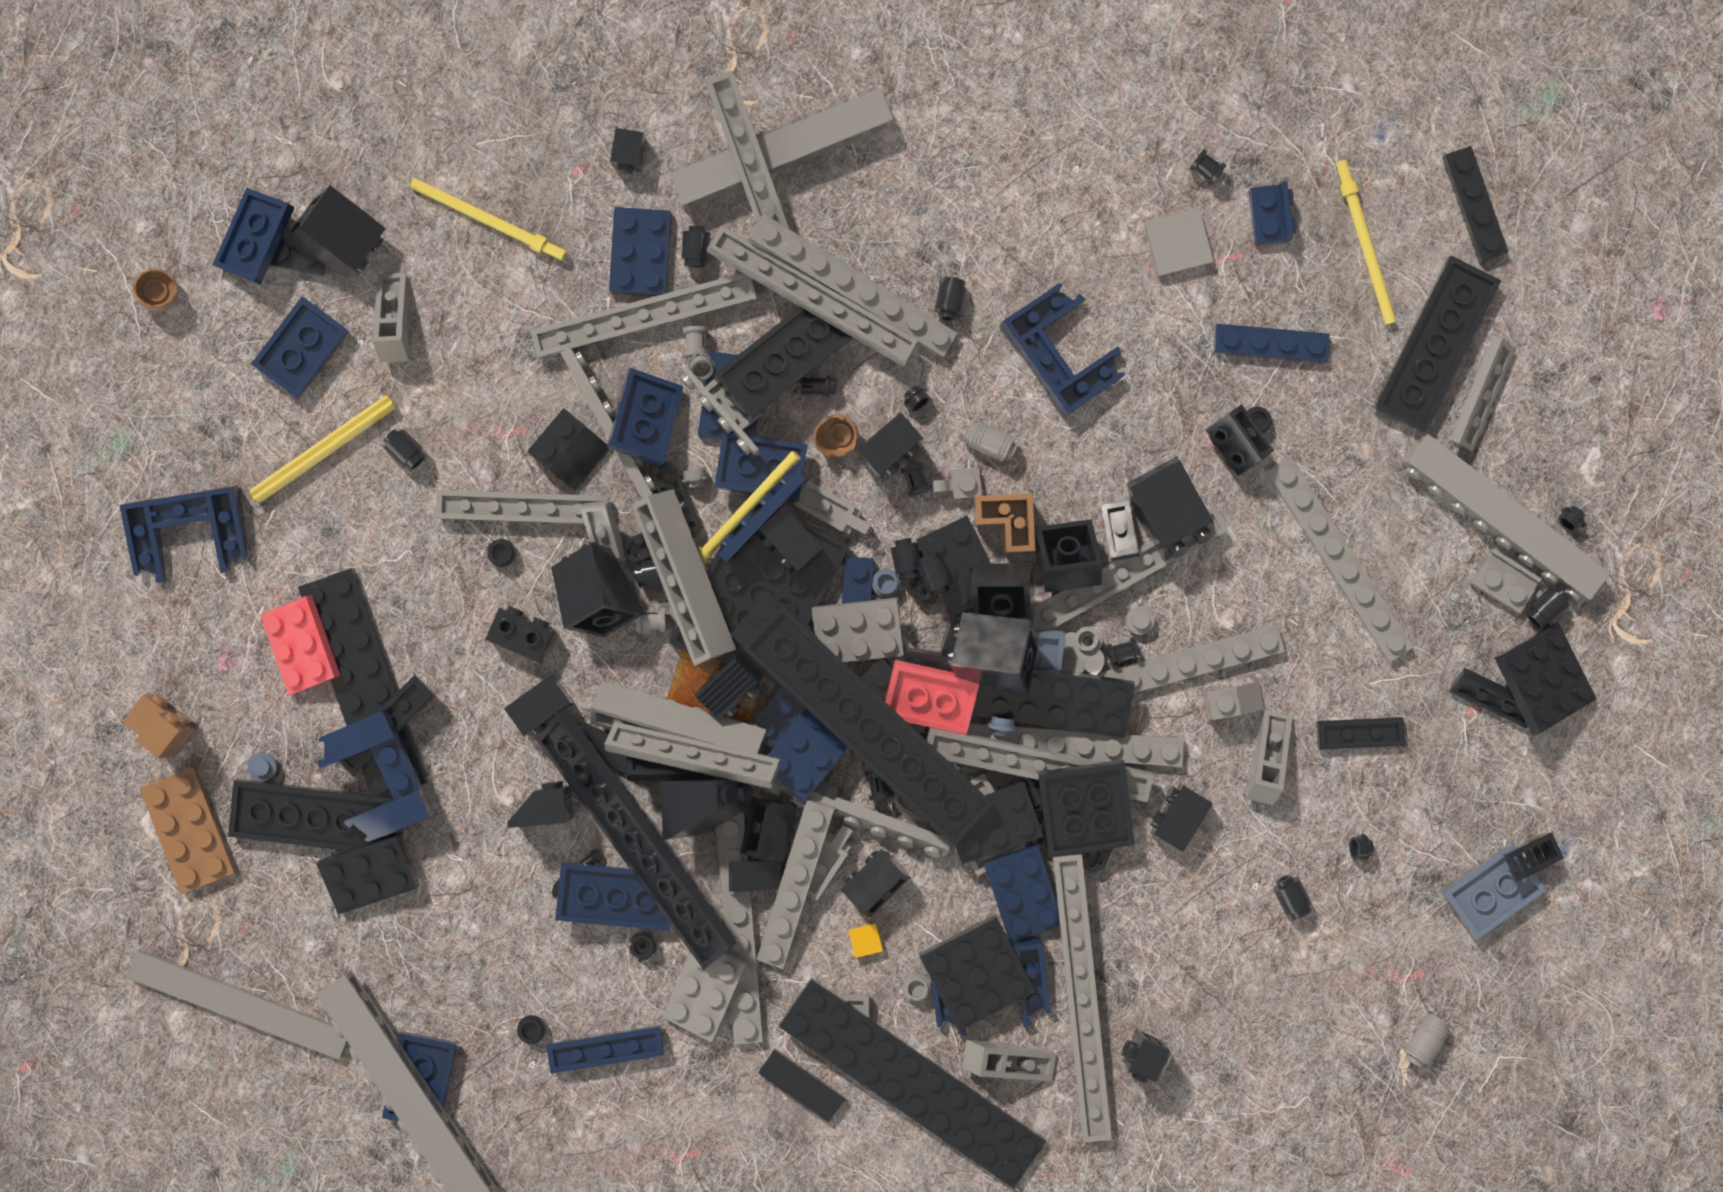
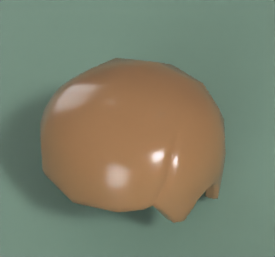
(155, 290)
(836, 436)

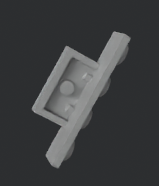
(730, 415)

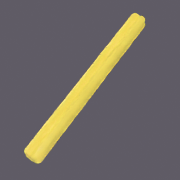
(322, 449)

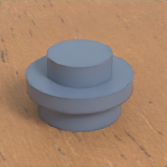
(886, 583)
(1002, 726)
(262, 767)

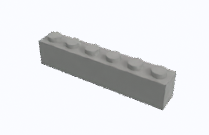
(683, 577)
(643, 710)

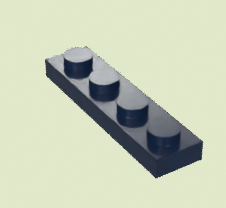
(1271, 343)
(752, 522)
(605, 1049)

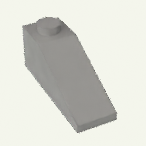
(391, 318)
(1270, 758)
(1008, 1061)

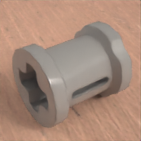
(695, 340)
(652, 620)

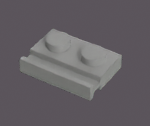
(1505, 581)

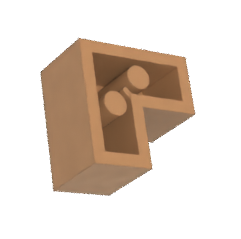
(1011, 512)
(158, 726)

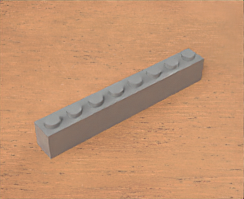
(787, 146)
(1505, 518)

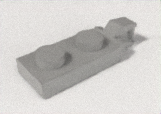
(831, 509)
(603, 528)
(831, 857)

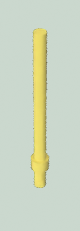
(1349, 190)
(537, 242)
(747, 507)

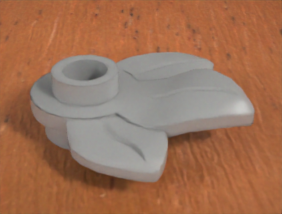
(1081, 657)

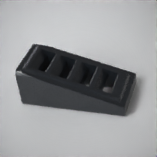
(1549, 847)

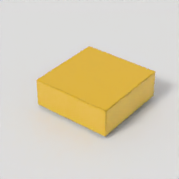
(865, 940)

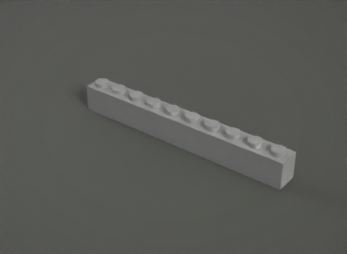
(402, 1087)

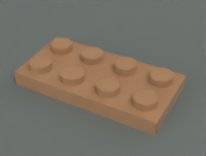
(188, 830)

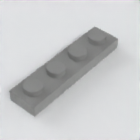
(1482, 394)

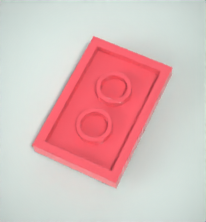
(300, 645)
(931, 697)

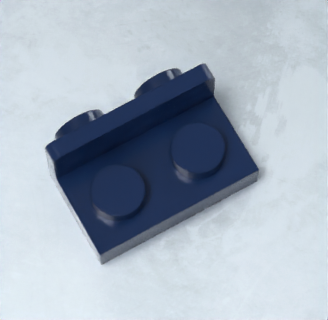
(1272, 214)

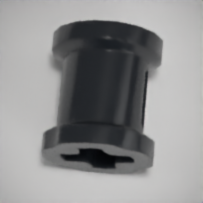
(1207, 167)
(916, 479)
(1123, 653)
(878, 787)

